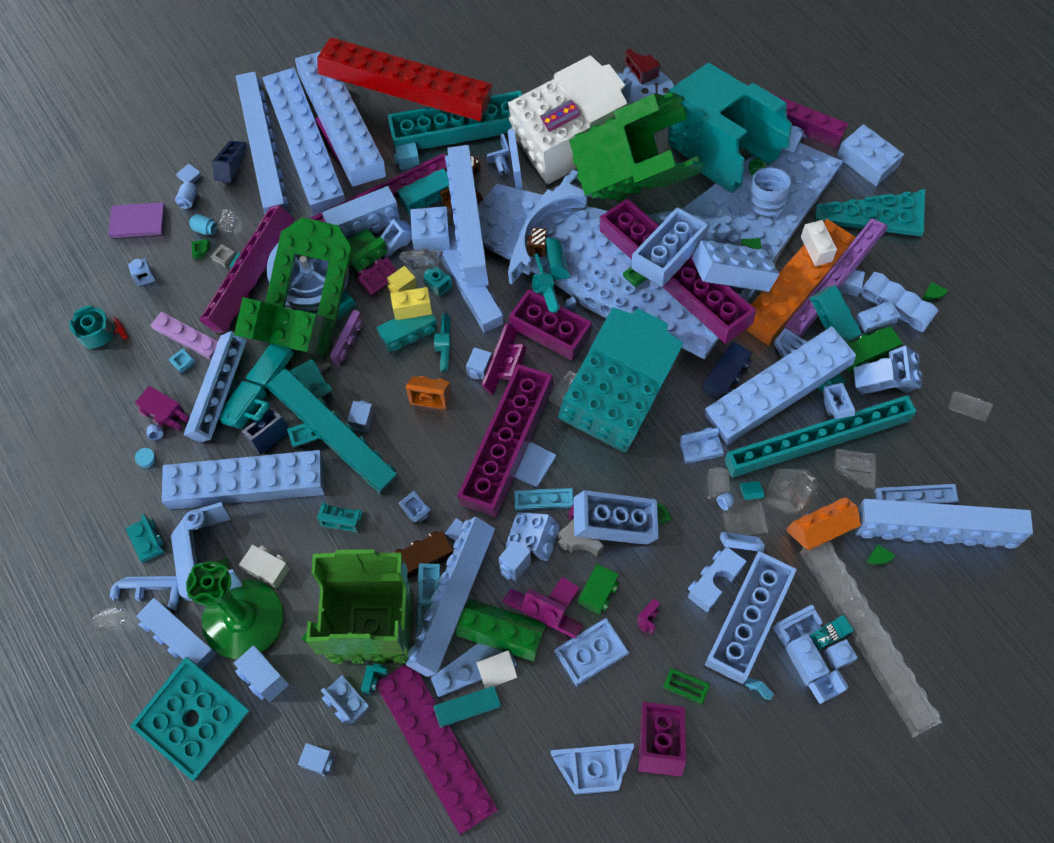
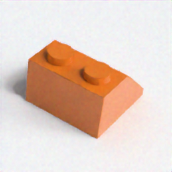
(428, 392)

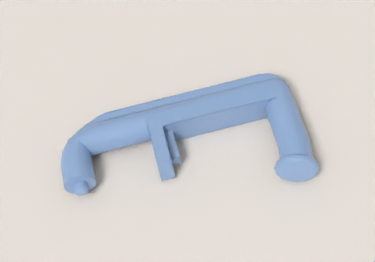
(148, 583)

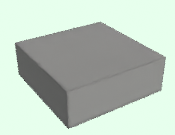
(223, 255)

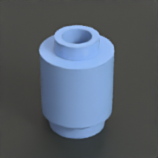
(186, 195)

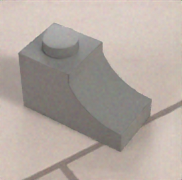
(571, 543)

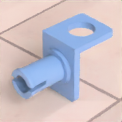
(500, 156)

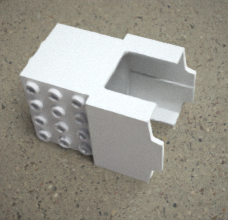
(596, 95)

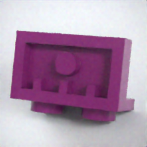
(376, 277)

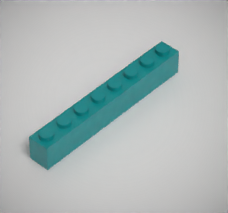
(332, 431)

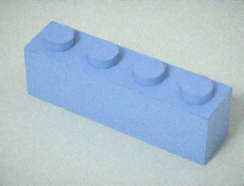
(174, 633)

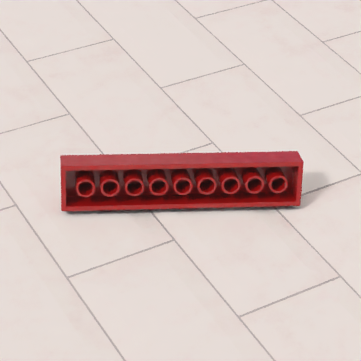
(404, 78)

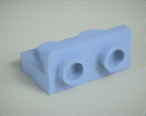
(701, 445)
(345, 700)

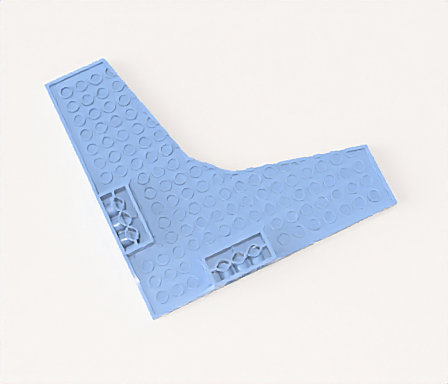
(599, 265)

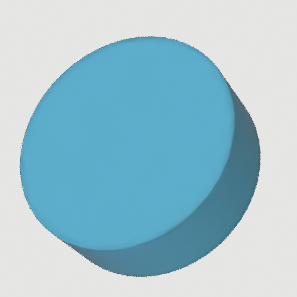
(145, 457)

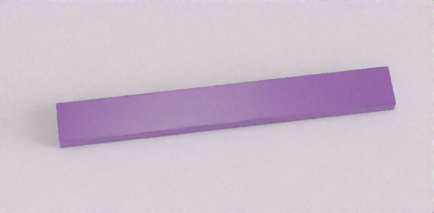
(838, 273)

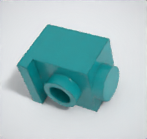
(437, 281)

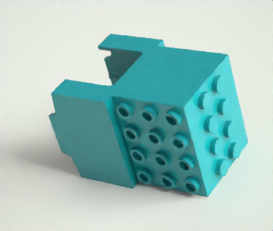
(727, 118)
(620, 377)

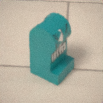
(831, 633)

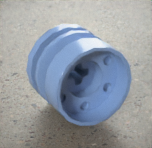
(769, 191)

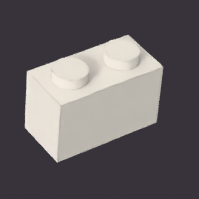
(818, 243)
(265, 566)

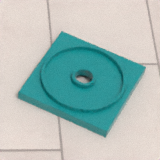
(165, 724)

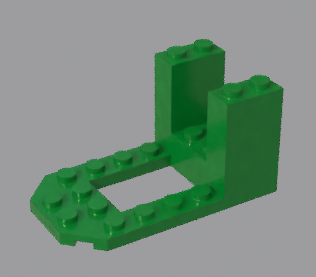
(291, 328)

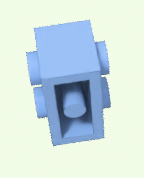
(908, 368)

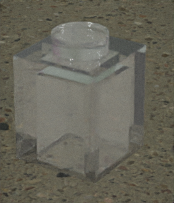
(717, 482)

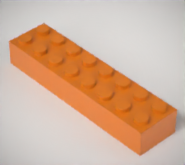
(793, 287)

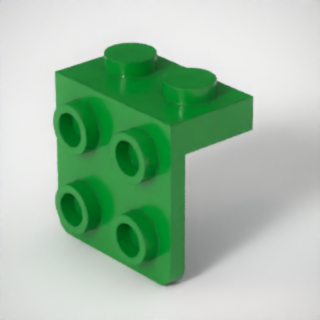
(366, 249)

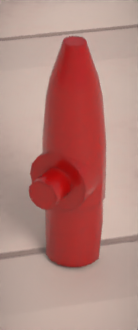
(119, 328)

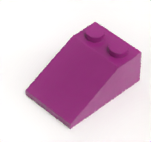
(662, 739)

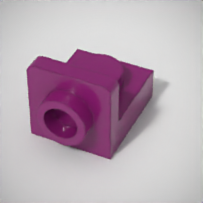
(650, 612)

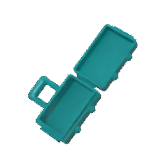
(251, 395)

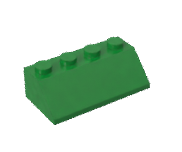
(500, 629)

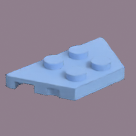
(593, 768)

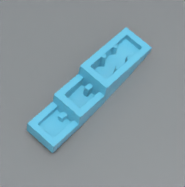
(427, 584)

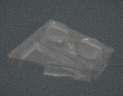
(857, 467)

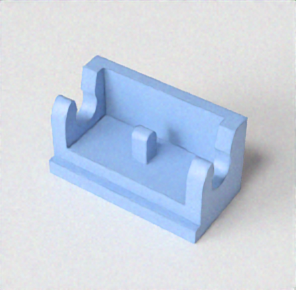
(797, 625)

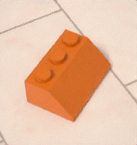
(825, 523)

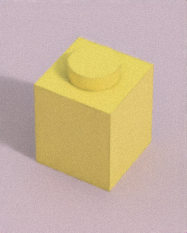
(401, 281)

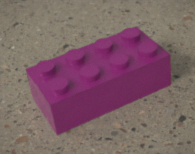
(558, 331)

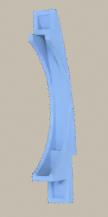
(563, 197)

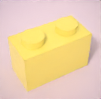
(411, 303)

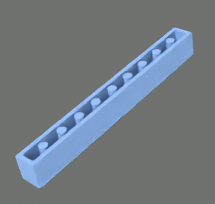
(260, 141)

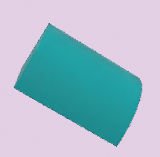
(557, 259)

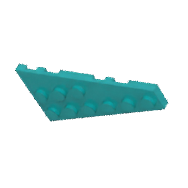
(899, 212)

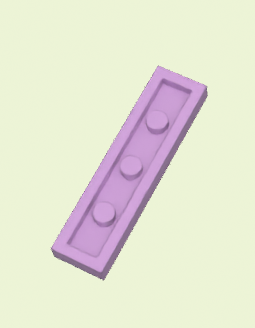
(185, 335)

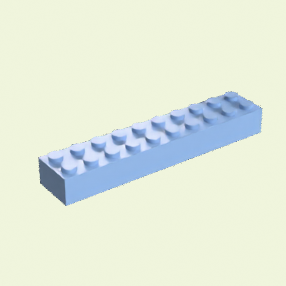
(342, 123)
(304, 141)

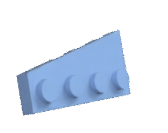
(463, 670)

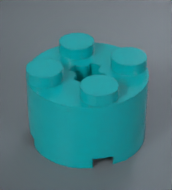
(91, 327)

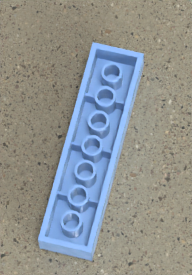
(466, 217)
(780, 385)
(243, 480)
(944, 523)

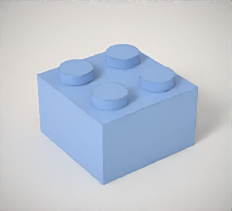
(430, 228)
(260, 673)

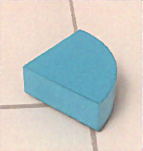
(760, 686)

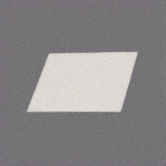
(497, 669)

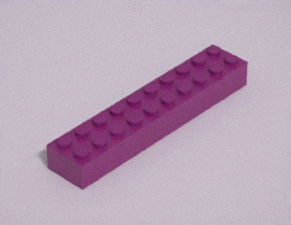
(711, 303)

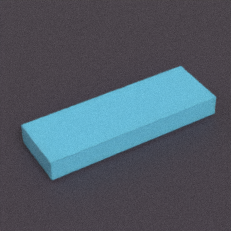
(543, 499)

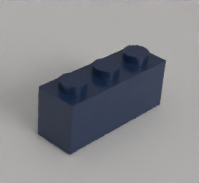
(727, 371)

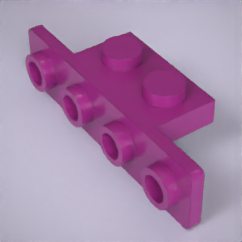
(504, 359)
(544, 610)

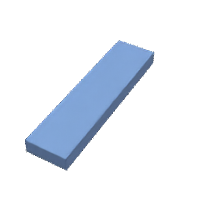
(923, 494)

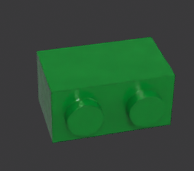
(598, 589)

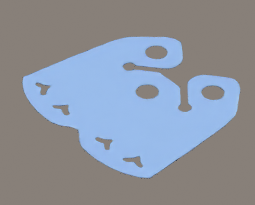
(636, 94)

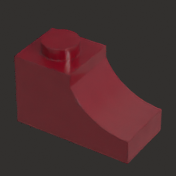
(643, 67)

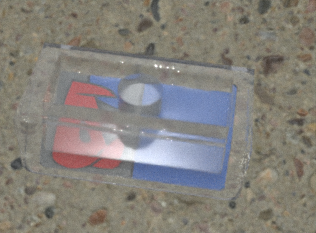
(970, 406)

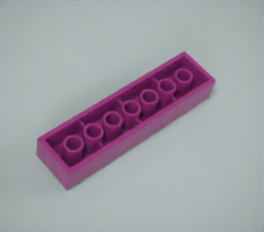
(506, 440)

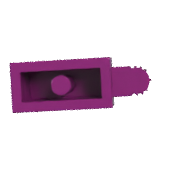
(160, 408)

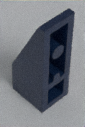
(228, 161)

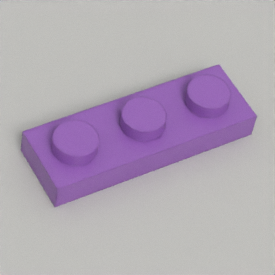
(346, 338)

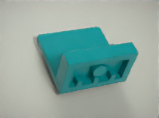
(311, 376)

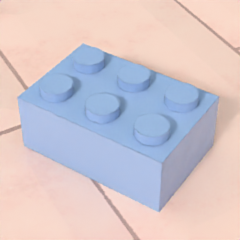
(870, 155)

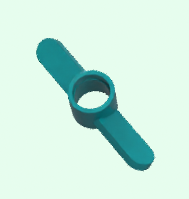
(545, 283)
(442, 341)

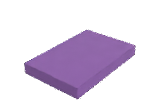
(136, 220)

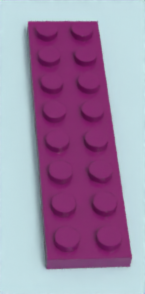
(436, 749)

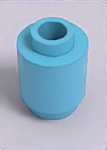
(203, 225)

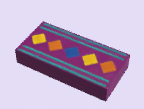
(560, 115)

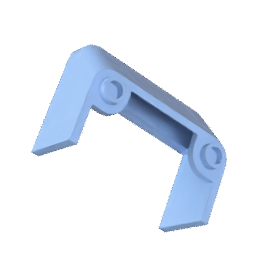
(184, 544)

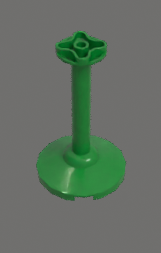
(235, 616)

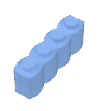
(908, 304)

